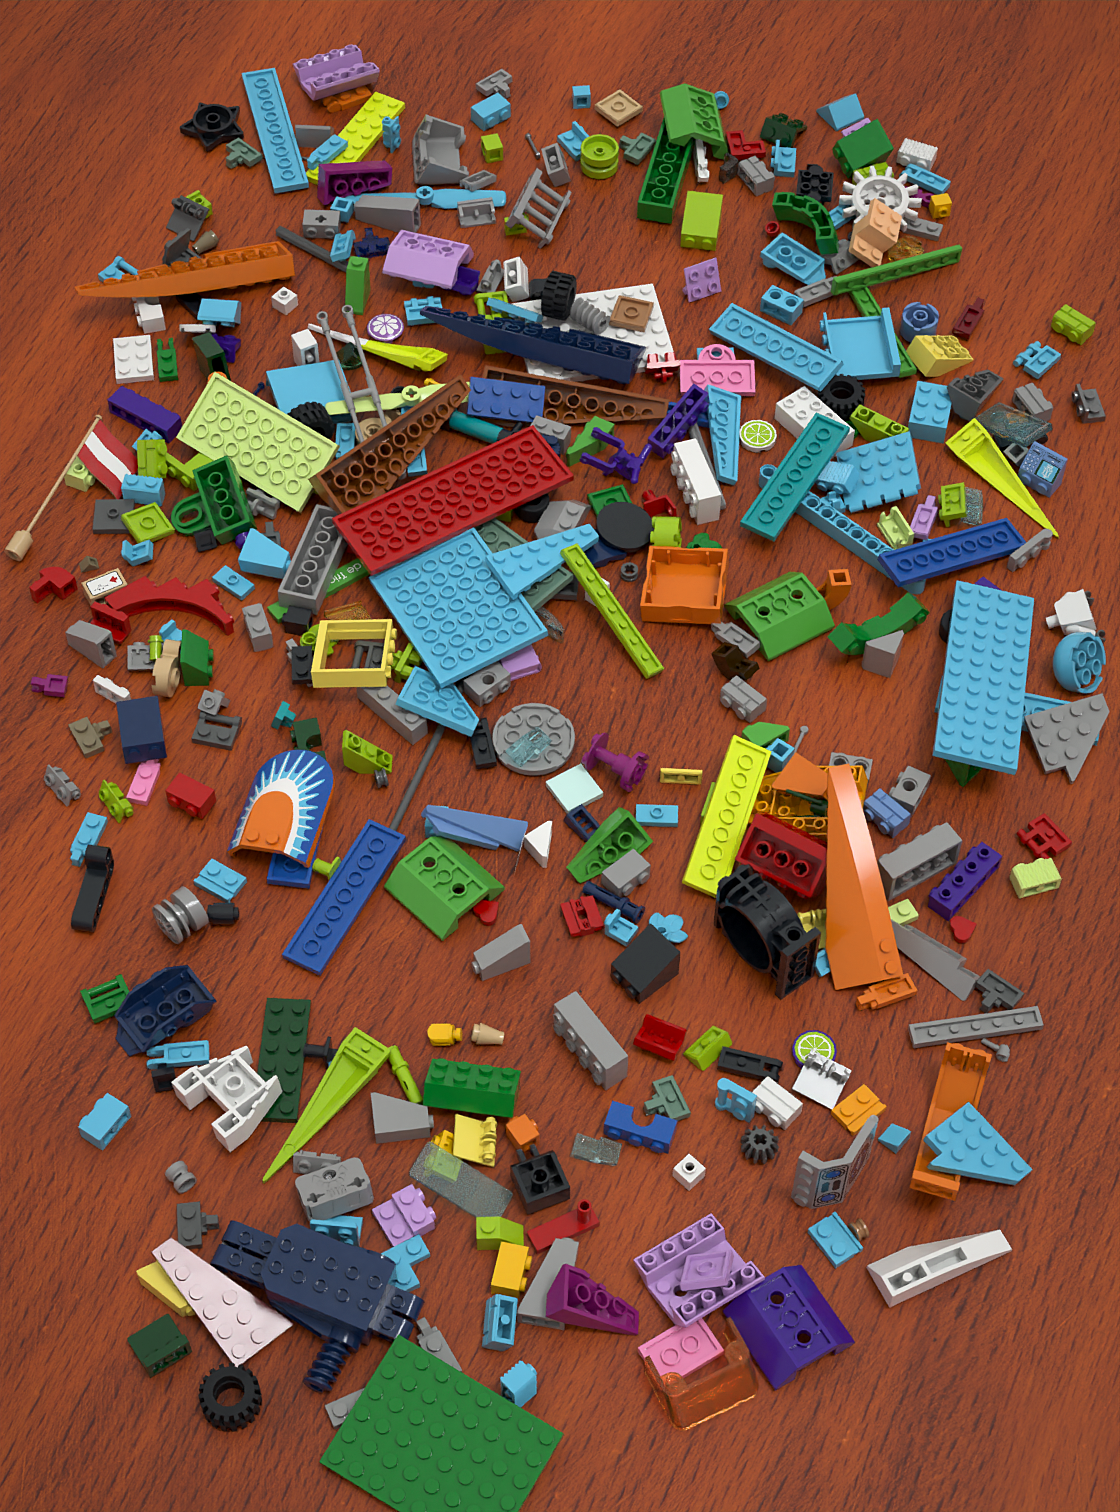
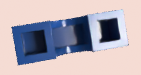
(656, 1136)

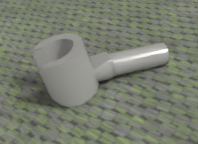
(1002, 1050)

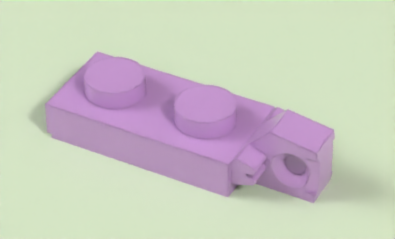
(924, 518)

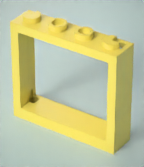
(353, 629)

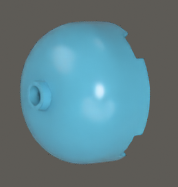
(1077, 659)

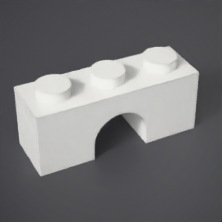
(150, 312)

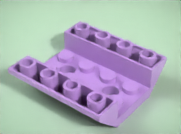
(335, 72)
(426, 259)
(664, 1264)

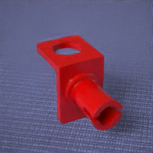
(656, 505)

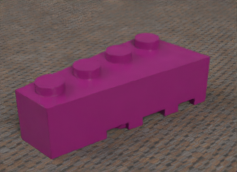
(351, 179)

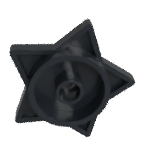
(213, 125)

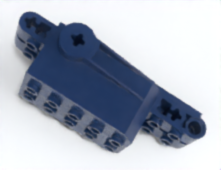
(321, 1283)

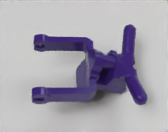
(625, 464)

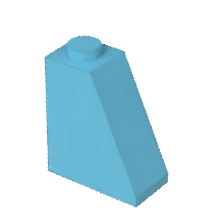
(263, 556)

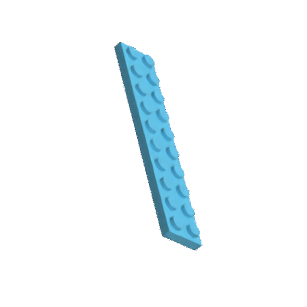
(275, 130)

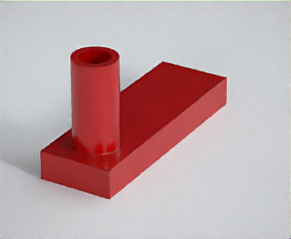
(566, 1226)

